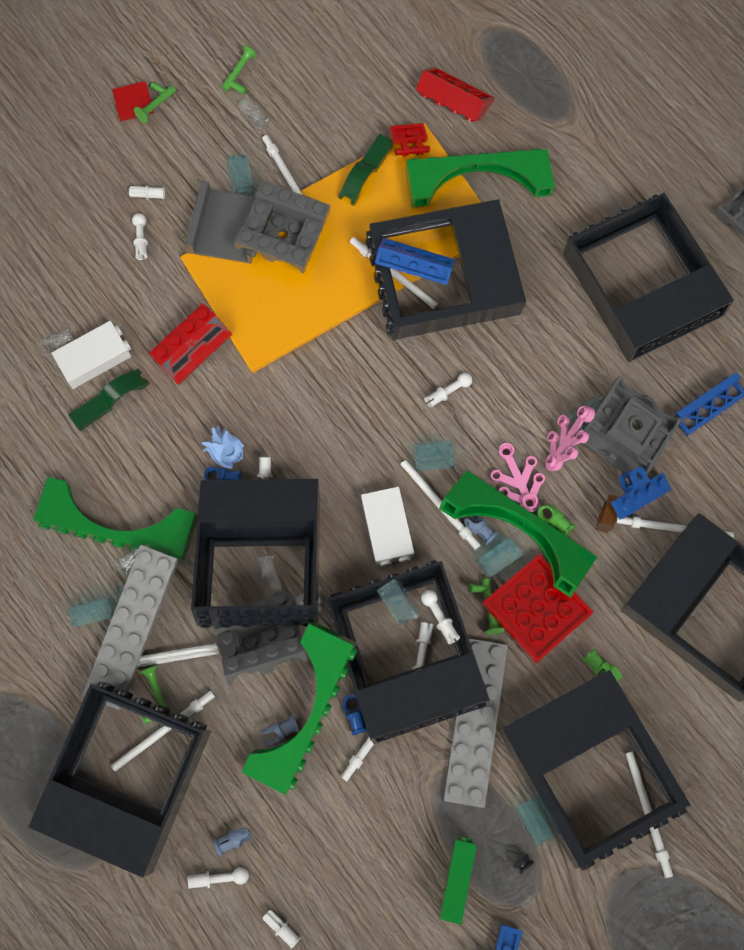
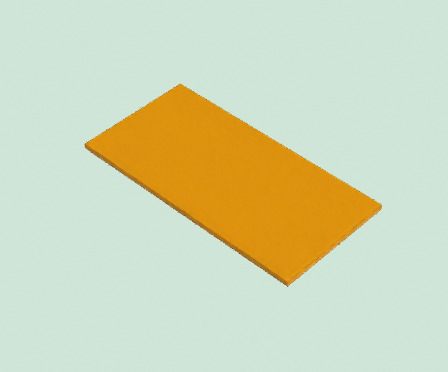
(278, 308)

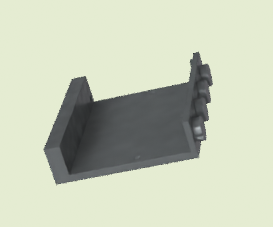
(217, 224)

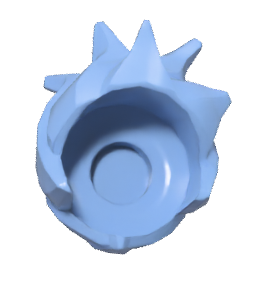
(224, 448)

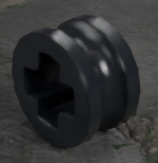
(523, 863)

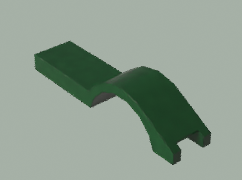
(363, 169)
(107, 398)

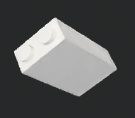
(92, 354)
(387, 527)

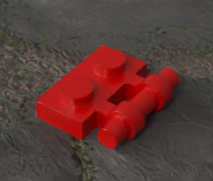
(409, 134)

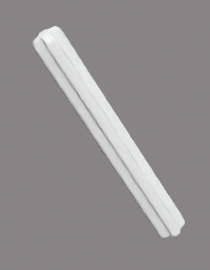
(177, 655)

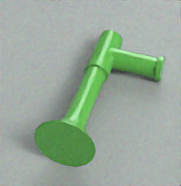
(229, 82)
(142, 113)
(494, 627)
(150, 674)

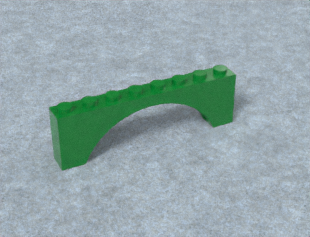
(528, 168)
(477, 498)
(60, 512)
(329, 657)

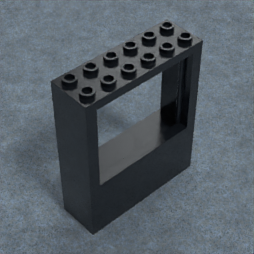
(485, 261)
(663, 312)
(256, 515)
(680, 585)
(421, 694)
(571, 728)
(100, 818)

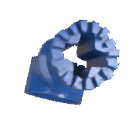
(223, 474)
(355, 716)

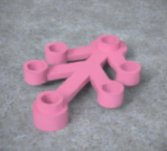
(556, 457)
(519, 481)

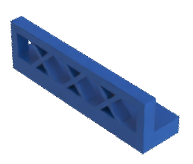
(414, 261)
(716, 392)

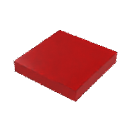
(130, 97)

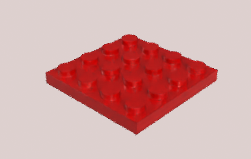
(535, 610)

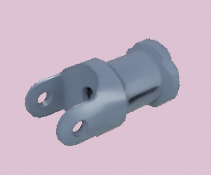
(482, 529)
(282, 730)
(232, 840)

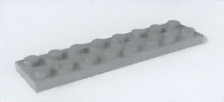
(133, 620)
(475, 733)

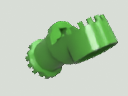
(557, 519)
(598, 664)

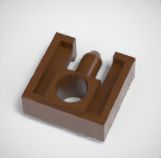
(607, 516)

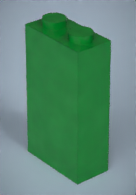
(457, 880)

